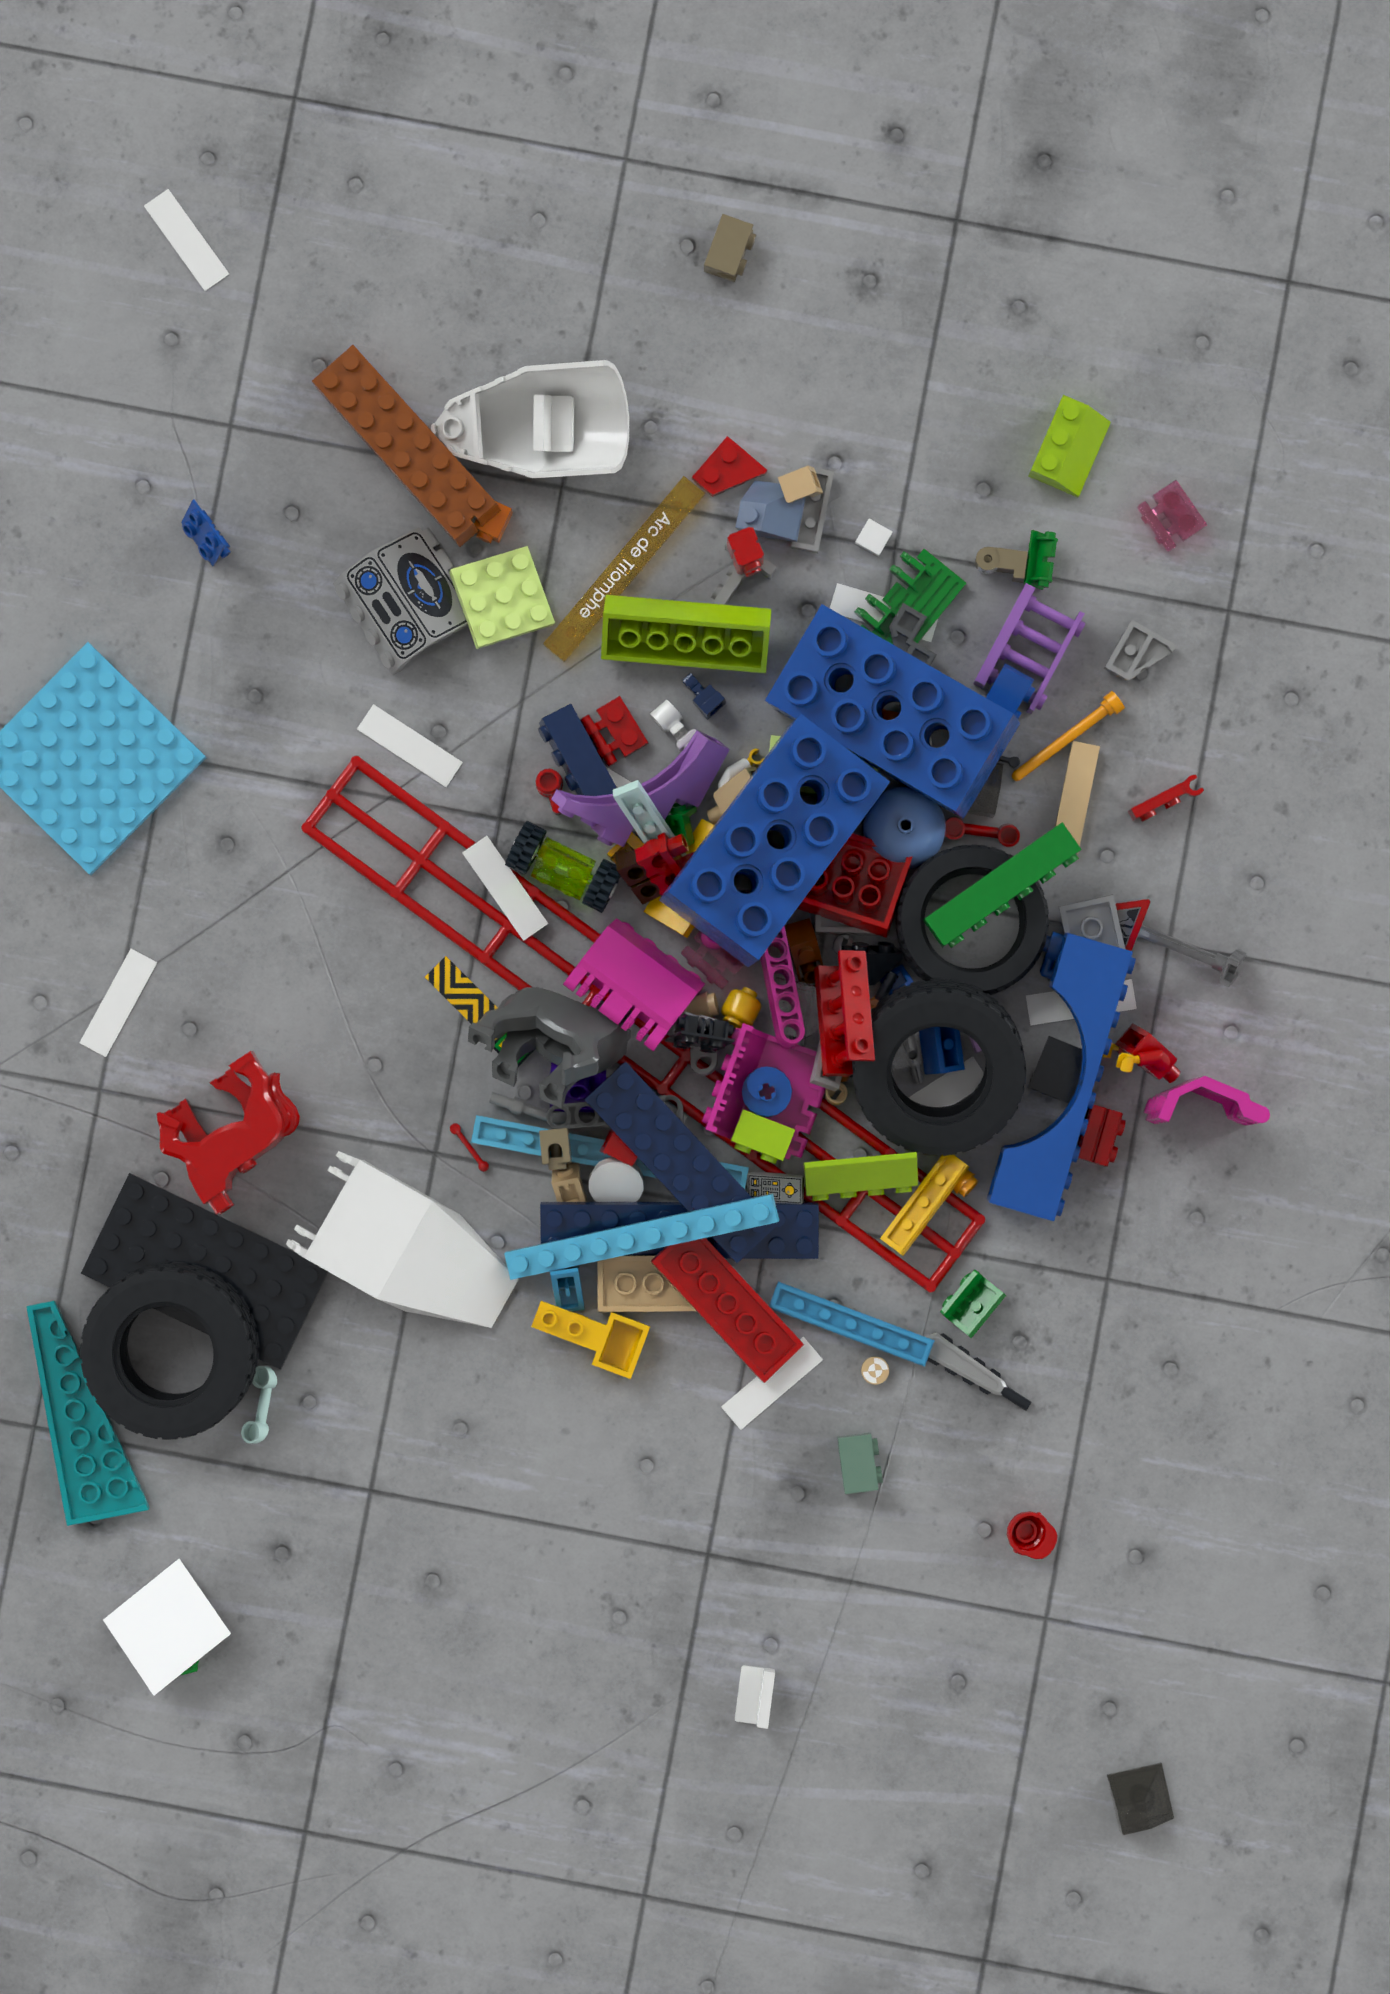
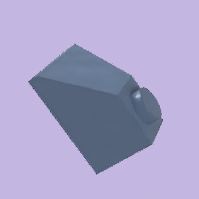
(769, 513)

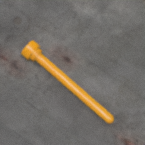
(1109, 706)

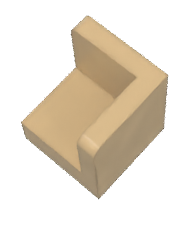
(800, 484)

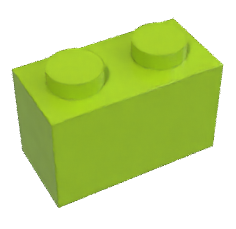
(762, 1136)

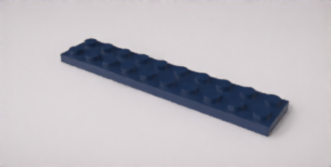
(792, 1238)

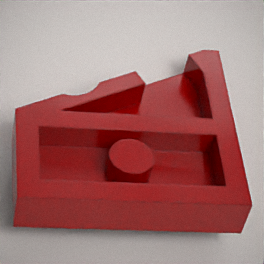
(727, 468)

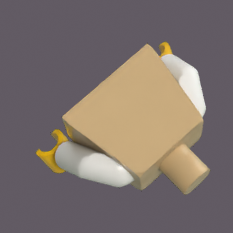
(731, 784)

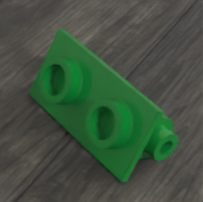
(1038, 570)

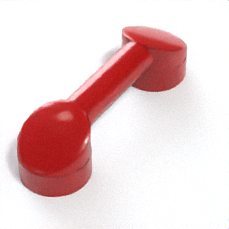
(1006, 834)

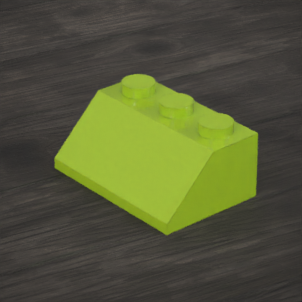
(1070, 446)

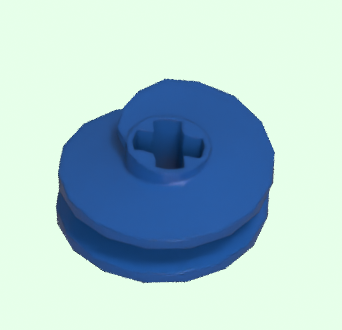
(779, 1098)

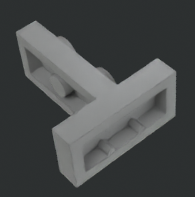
(723, 594)

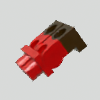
(653, 866)

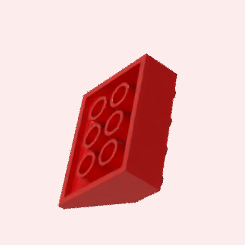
(859, 888)

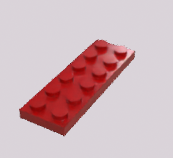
(728, 1305)

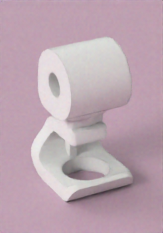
(670, 719)

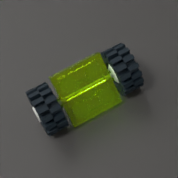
(563, 867)

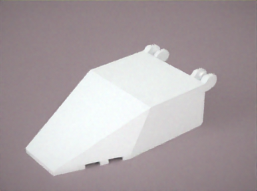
(407, 1249)

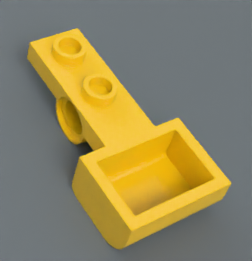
(616, 1343)

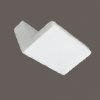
(553, 423)
(755, 1695)

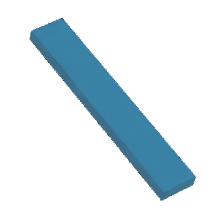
(851, 1324)

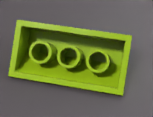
(861, 1174)

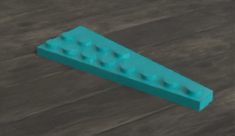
(87, 1453)

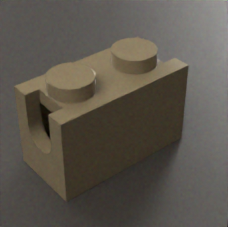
(729, 247)
(553, 1141)

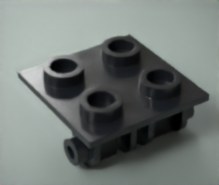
(693, 1034)

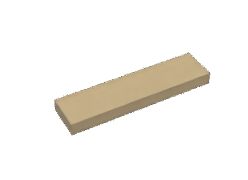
(1077, 788)

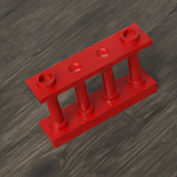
(844, 1013)

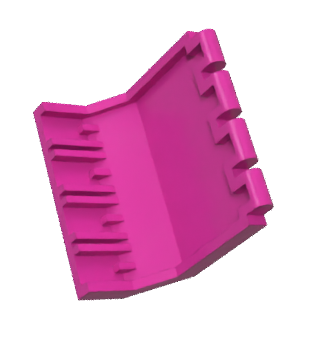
(757, 1050)

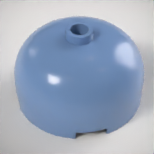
(893, 842)

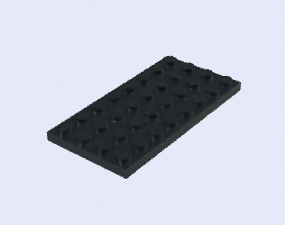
(158, 1227)

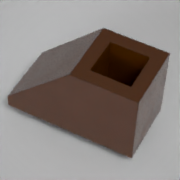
(803, 949)

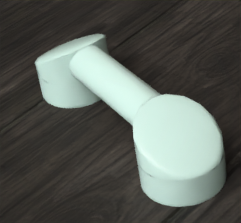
(256, 1431)

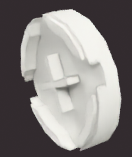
(615, 1181)

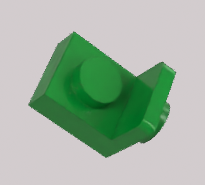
(679, 821)

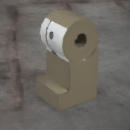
(1002, 560)

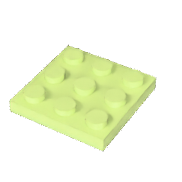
(502, 597)

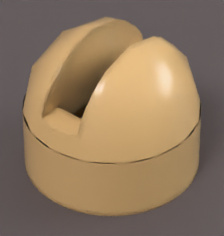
(840, 1099)

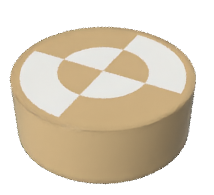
(875, 1370)

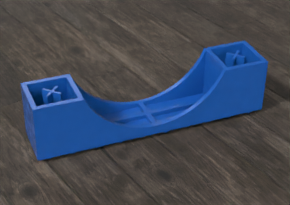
(1036, 1170)

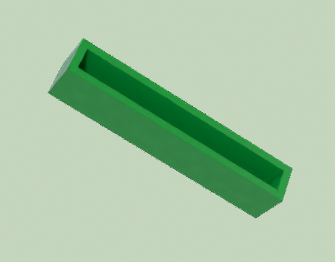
(1002, 885)

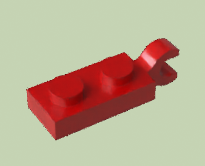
(1167, 798)

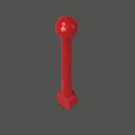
(456, 1129)

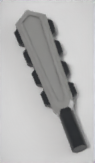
(973, 1370)

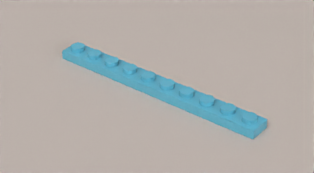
(583, 1149)
(642, 1236)

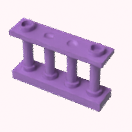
(1015, 626)

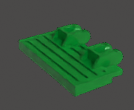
(928, 593)

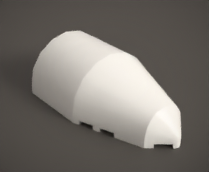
(496, 420)

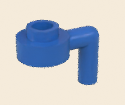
(1051, 951)

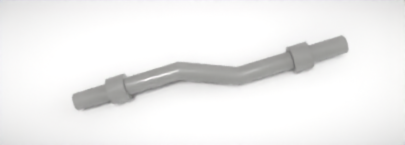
(518, 1106)

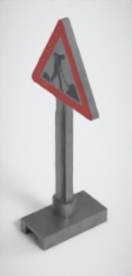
(1131, 919)

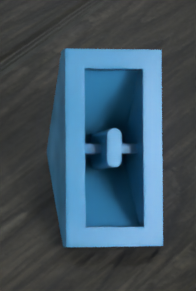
(568, 1289)

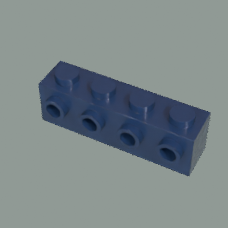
(575, 753)

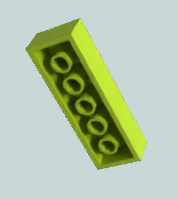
(685, 633)

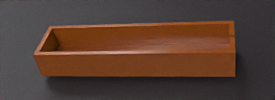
(406, 445)

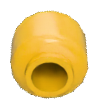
(741, 1007)

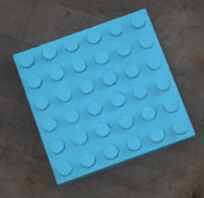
(92, 758)

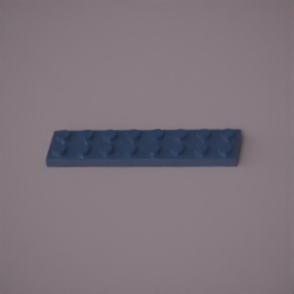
(671, 1152)

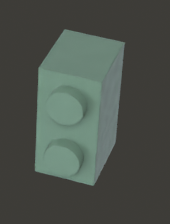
(858, 1463)

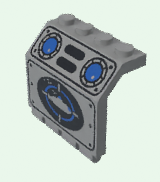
(403, 597)

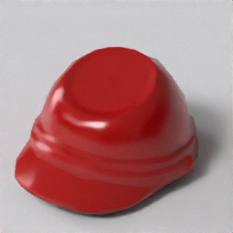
(1031, 1535)

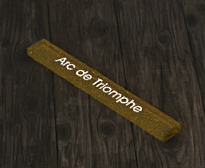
(624, 568)

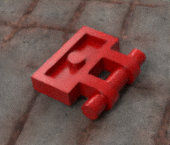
(622, 728)

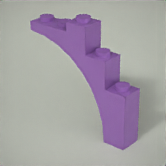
(681, 782)

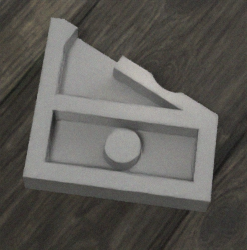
(1138, 651)

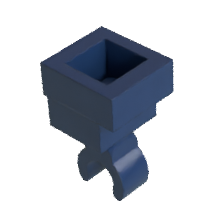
(707, 699)

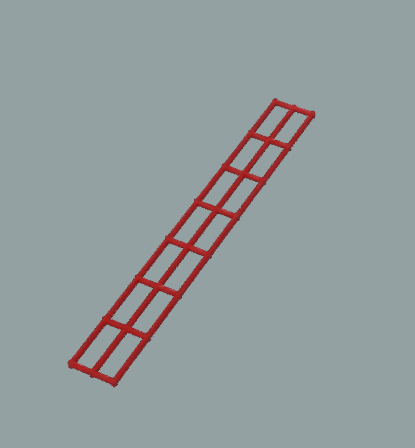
(663, 1087)

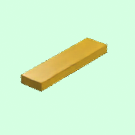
(924, 1203)

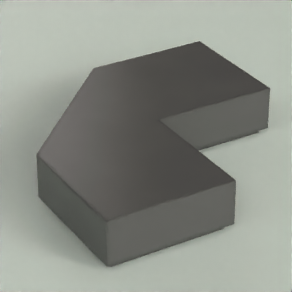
(904, 630)

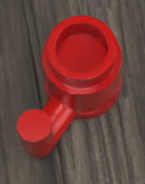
(547, 783)

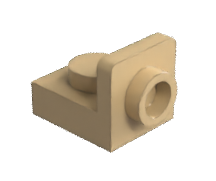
(568, 1184)

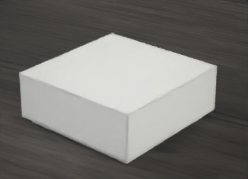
(873, 537)

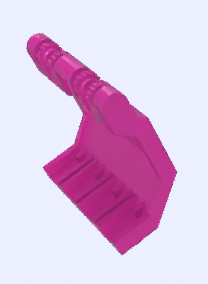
(638, 979)
(1234, 1102)

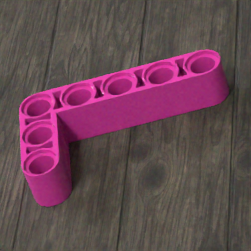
(778, 992)

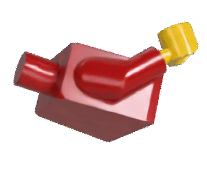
(1147, 1052)

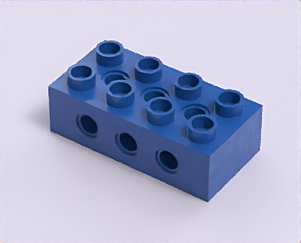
(928, 702)
(739, 844)

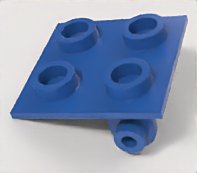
(200, 528)

